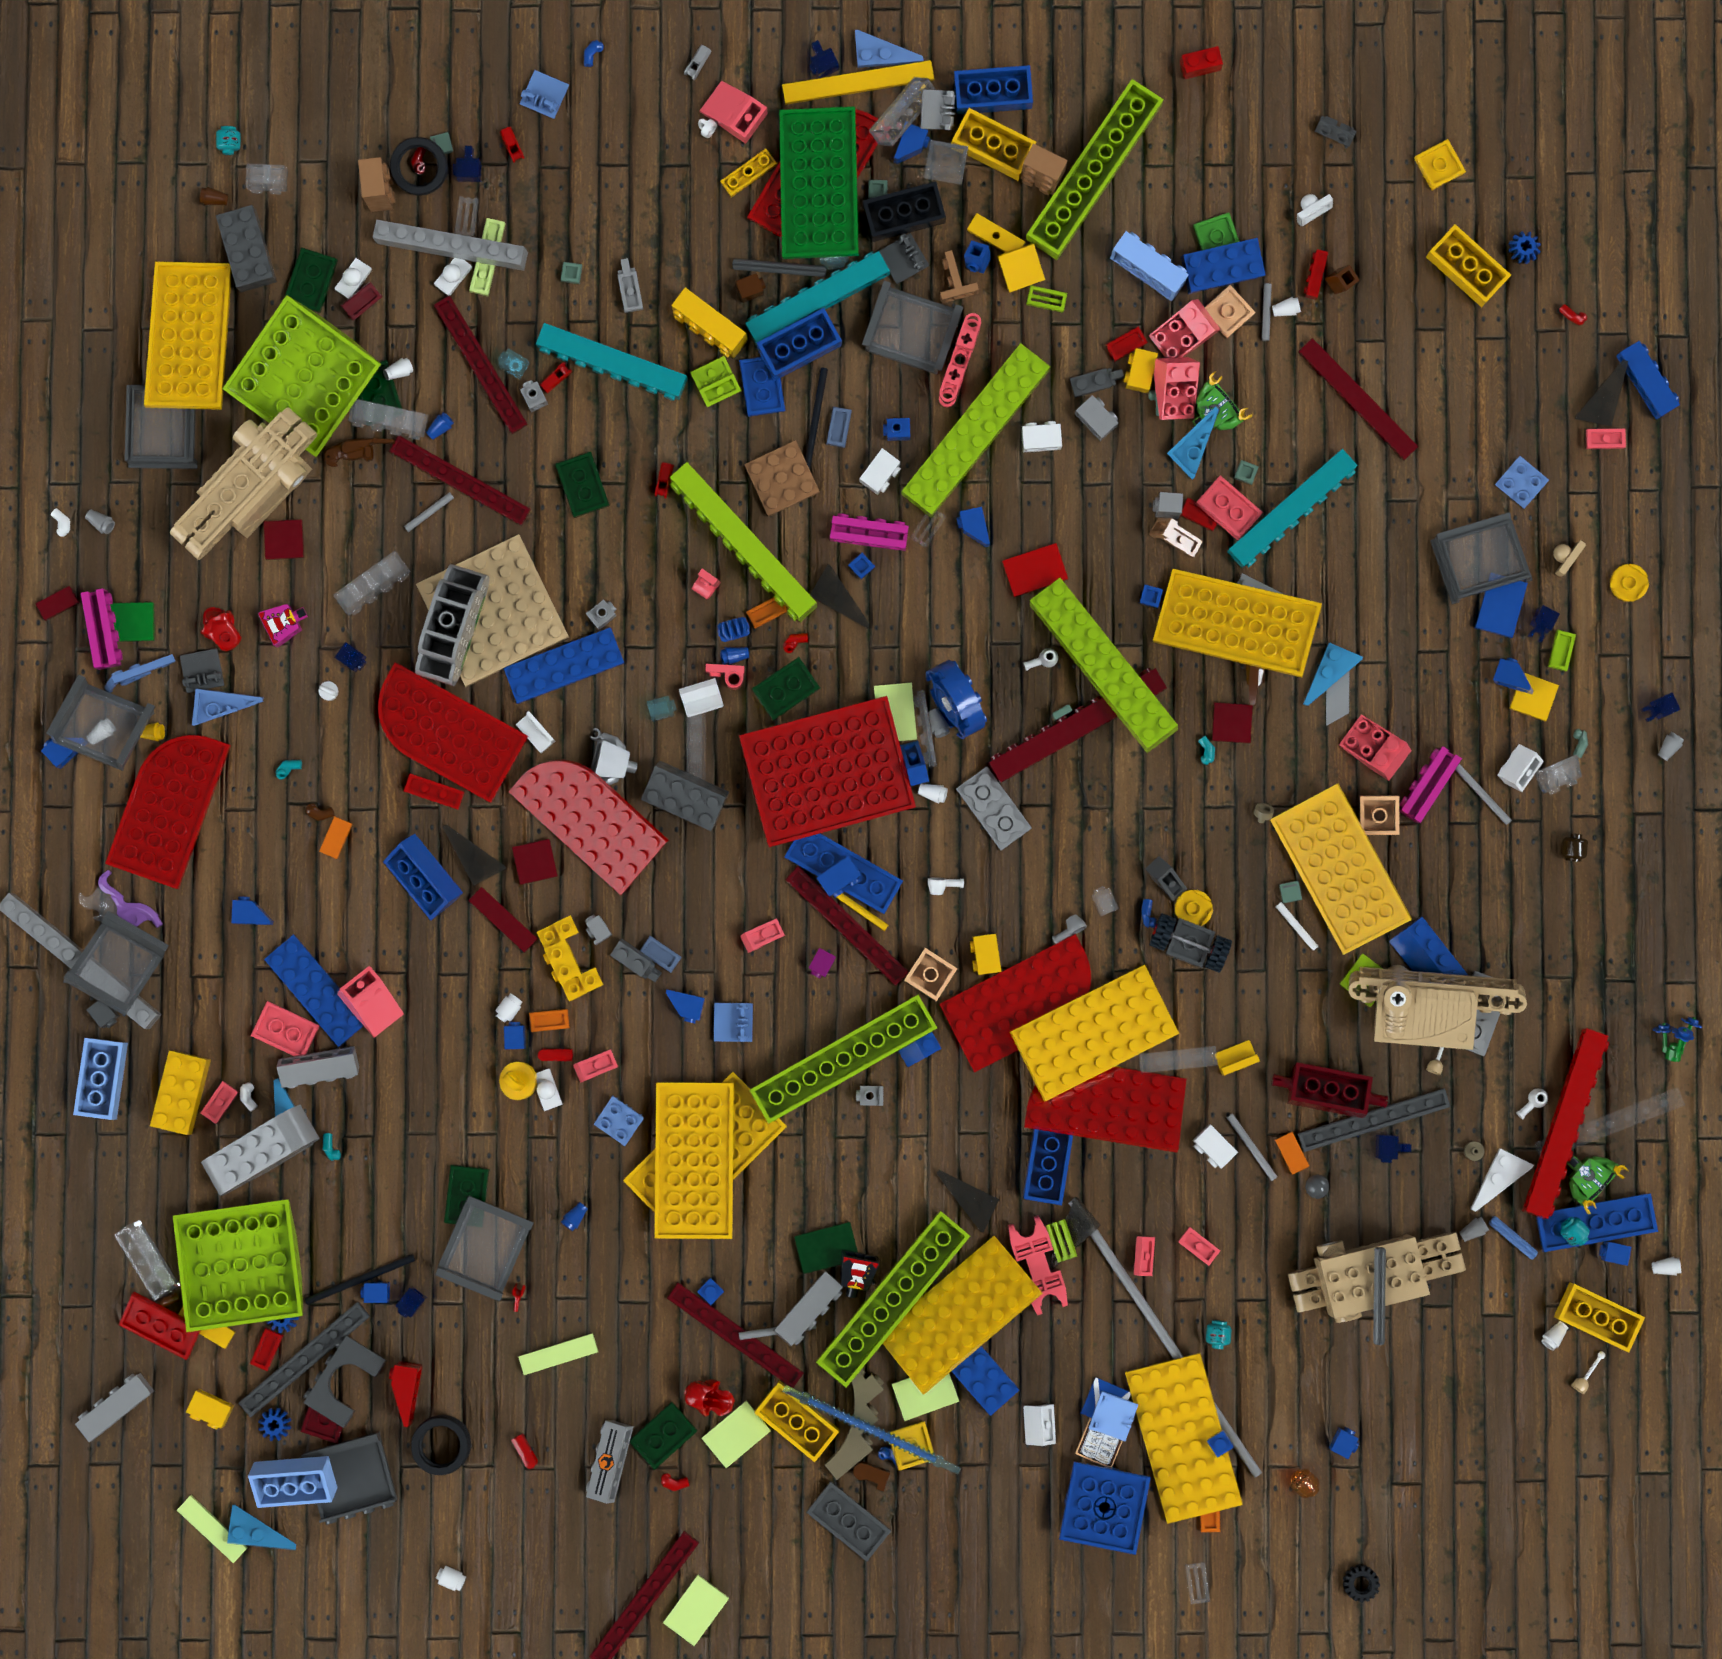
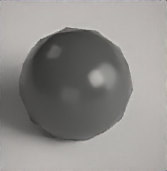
(1317, 1186)

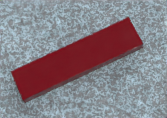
(503, 919)

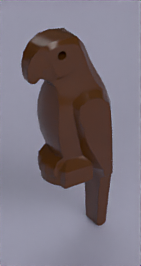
(353, 450)
(1254, 678)

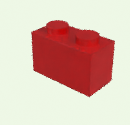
(1201, 62)

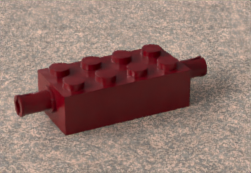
(1329, 1090)

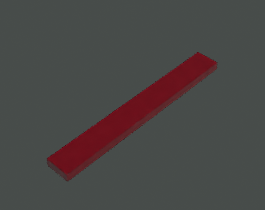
(480, 364)
(1358, 399)
(460, 480)
(847, 925)
(730, 1331)
(645, 1597)

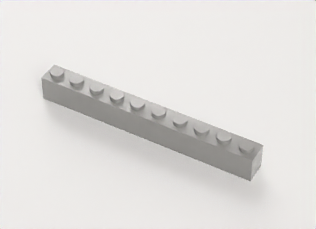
(64, 948)

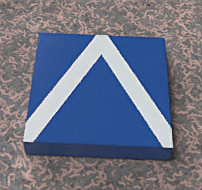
(1097, 1386)

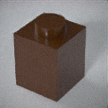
(1342, 279)
(750, 287)

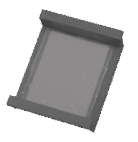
(911, 329)
(158, 435)
(1480, 557)
(99, 724)
(116, 963)
(483, 1248)

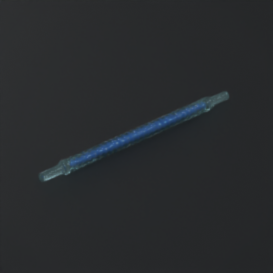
(938, 1461)

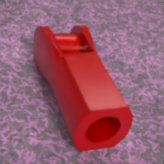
(511, 142)
(553, 380)
(664, 477)
(555, 1054)
(524, 1450)

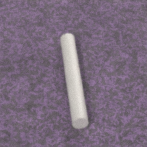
(1296, 925)

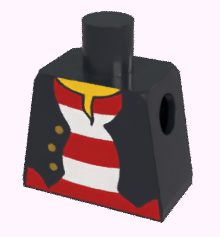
(857, 1271)

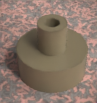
(1263, 812)
(1470, 1148)

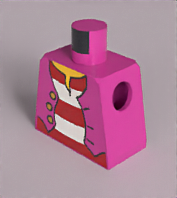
(282, 623)

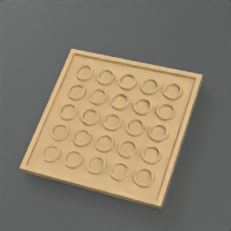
(515, 613)

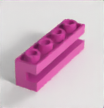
(869, 533)
(101, 629)
(1429, 785)

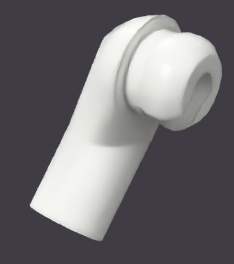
(63, 522)
(245, 1096)

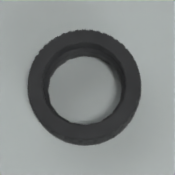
(396, 173)
(417, 1449)

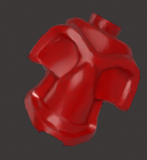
(220, 628)
(707, 1397)

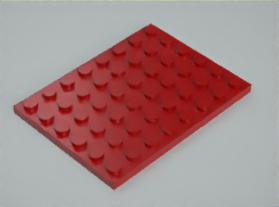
(827, 771)

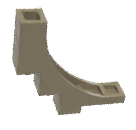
(855, 1444)

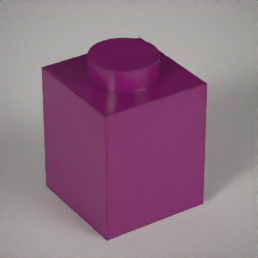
(821, 963)

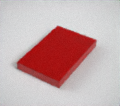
(1034, 570)

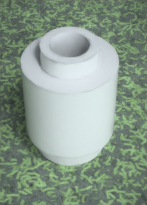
(508, 1008)
(451, 1578)

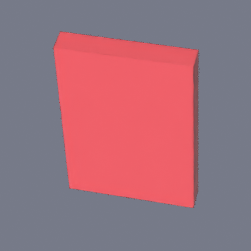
(1229, 508)
(285, 1030)

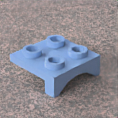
(1113, 1416)

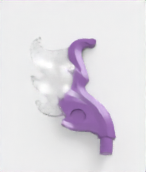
(109, 899)

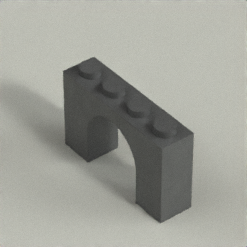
(321, 1396)

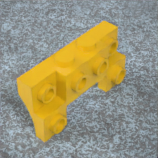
(563, 961)

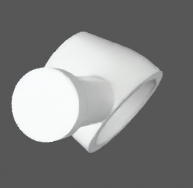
(1042, 660)
(938, 885)
(1533, 1102)

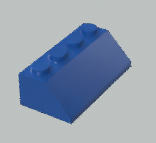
(422, 876)
(1424, 950)

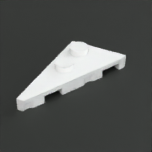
(1502, 1173)

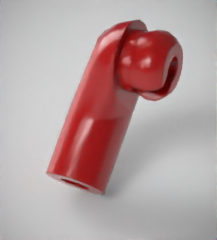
(417, 161)
(1572, 316)
(793, 640)
(672, 1484)

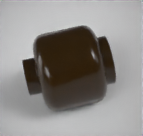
(1575, 847)

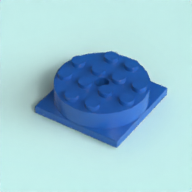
(1110, 1529)

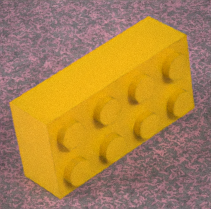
(993, 143)
(1468, 265)
(709, 323)
(180, 1092)
(1599, 1317)
(797, 1422)

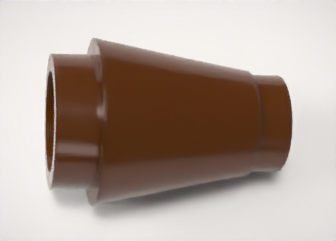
(213, 197)

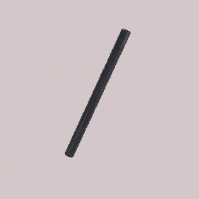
(815, 416)
(359, 1279)

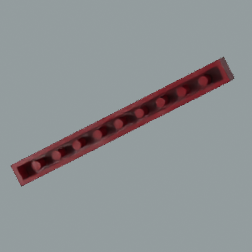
(1062, 734)

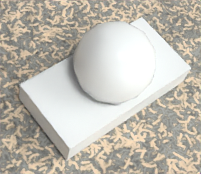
(1313, 208)
(452, 275)
(353, 278)
(547, 1090)

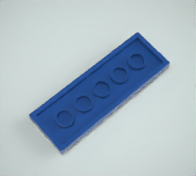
(564, 665)
(820, 853)
(314, 989)
(1608, 1222)

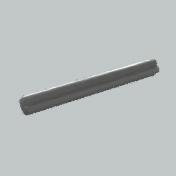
(779, 267)
(1379, 1295)

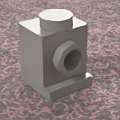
(536, 402)
(601, 621)
(597, 929)
(877, 1091)

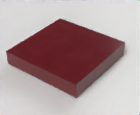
(283, 539)
(1232, 723)
(535, 861)
(321, 1427)

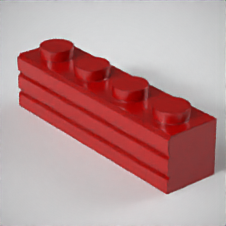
(1315, 277)

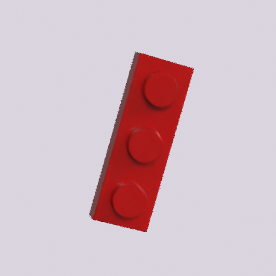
(434, 791)

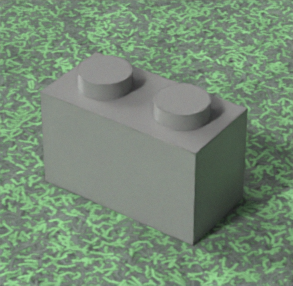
(1096, 417)
(1168, 505)

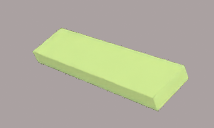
(483, 272)
(558, 1354)
(210, 1528)

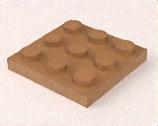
(782, 478)

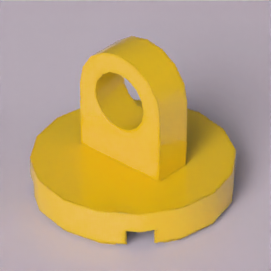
(518, 1080)

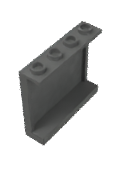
(360, 1477)

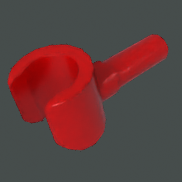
(517, 1294)

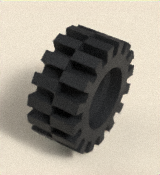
(1366, 1594)

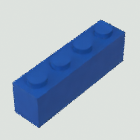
(1648, 380)

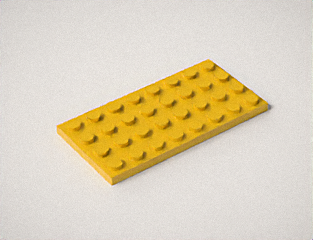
(188, 335)
(1237, 623)
(1341, 869)
(1094, 1033)
(750, 1138)
(694, 1160)
(960, 1314)
(1176, 1422)

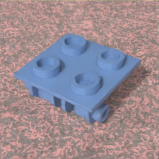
(544, 94)
(1522, 482)
(733, 1022)
(619, 1120)

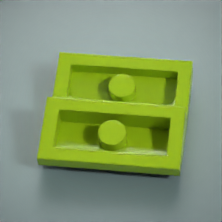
(715, 381)

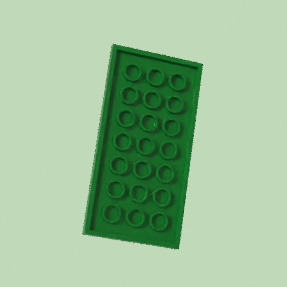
(819, 182)

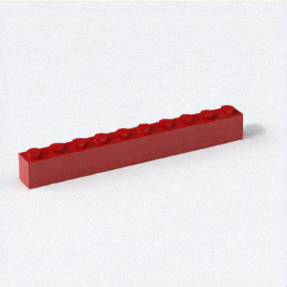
(1565, 1123)

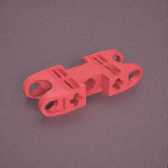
(963, 350)
(1037, 1262)

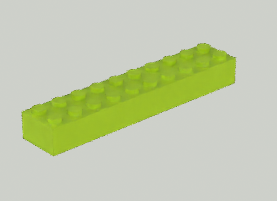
(1094, 169)
(975, 430)
(740, 539)
(1103, 665)
(843, 1059)
(892, 1299)

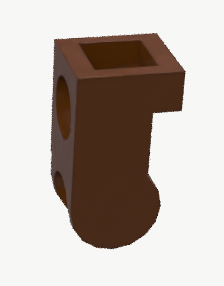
(873, 1473)

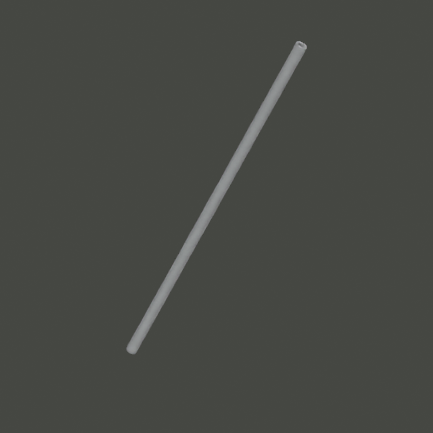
(1167, 1341)

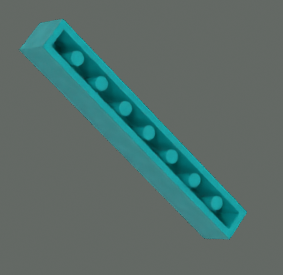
(822, 295)
(611, 361)
(1292, 508)

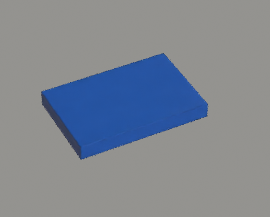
(760, 390)
(1501, 609)

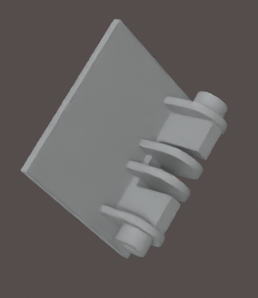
(937, 109)

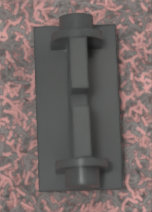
(1342, 134)

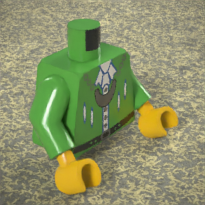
(1210, 396)
(1591, 1177)

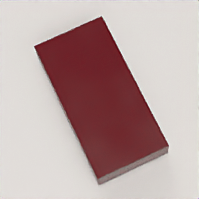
(361, 301)
(57, 603)

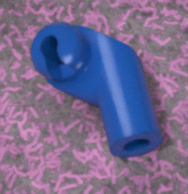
(590, 50)
(1146, 913)
(887, 1453)

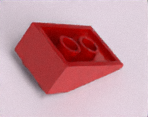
(405, 1387)

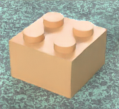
(1379, 814)
(930, 974)

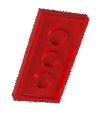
(158, 1325)

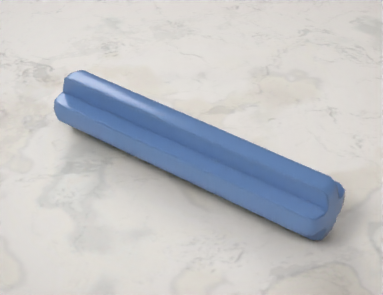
(1513, 1237)

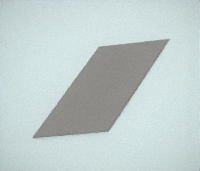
(1337, 699)

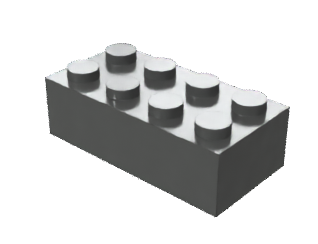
(246, 248)
(685, 795)

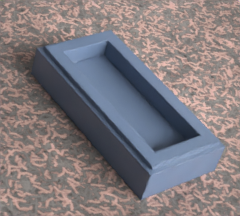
(839, 427)
(660, 954)

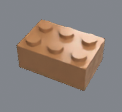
(1043, 169)
(376, 184)

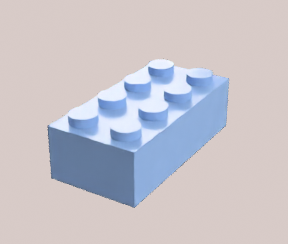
(1149, 266)
(100, 1078)
(292, 1482)

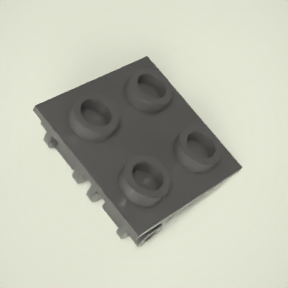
(904, 258)
(201, 670)

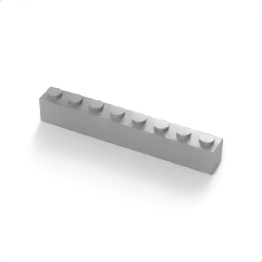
(450, 245)

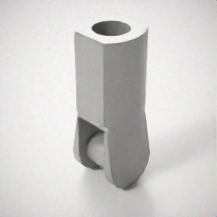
(699, 59)

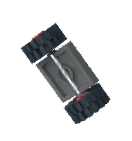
(1190, 943)

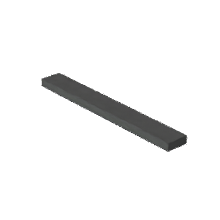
(1374, 1120)
(304, 1359)

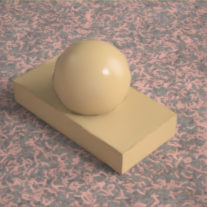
(1567, 556)

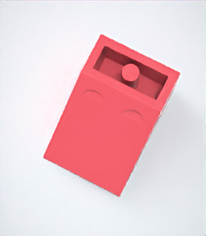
(734, 111)
(1184, 331)
(1176, 387)
(1375, 747)
(370, 1001)

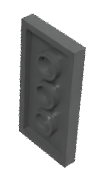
(848, 1521)

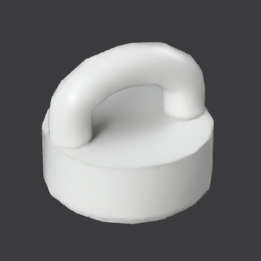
(708, 128)
(328, 691)

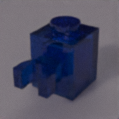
(823, 62)
(467, 168)
(1543, 622)
(351, 657)
(1662, 707)
(1388, 1148)
(410, 1302)

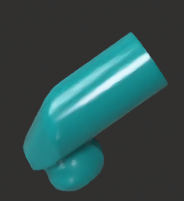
(1209, 750)
(286, 767)
(328, 1149)

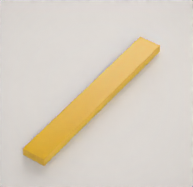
(856, 82)

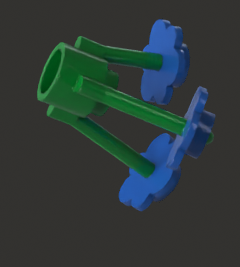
(1675, 1050)

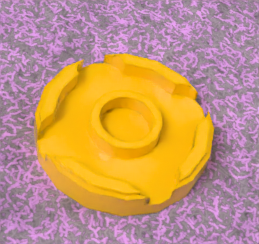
(1629, 582)
(1193, 907)

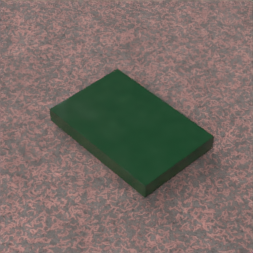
(311, 279)
(381, 390)
(582, 484)
(786, 688)
(464, 1183)
(824, 1247)
(663, 1435)

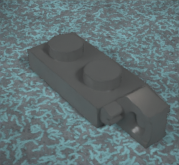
(1095, 381)
(635, 960)

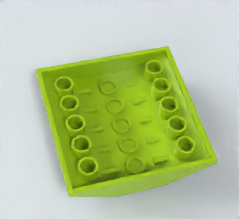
(302, 366)
(238, 1265)

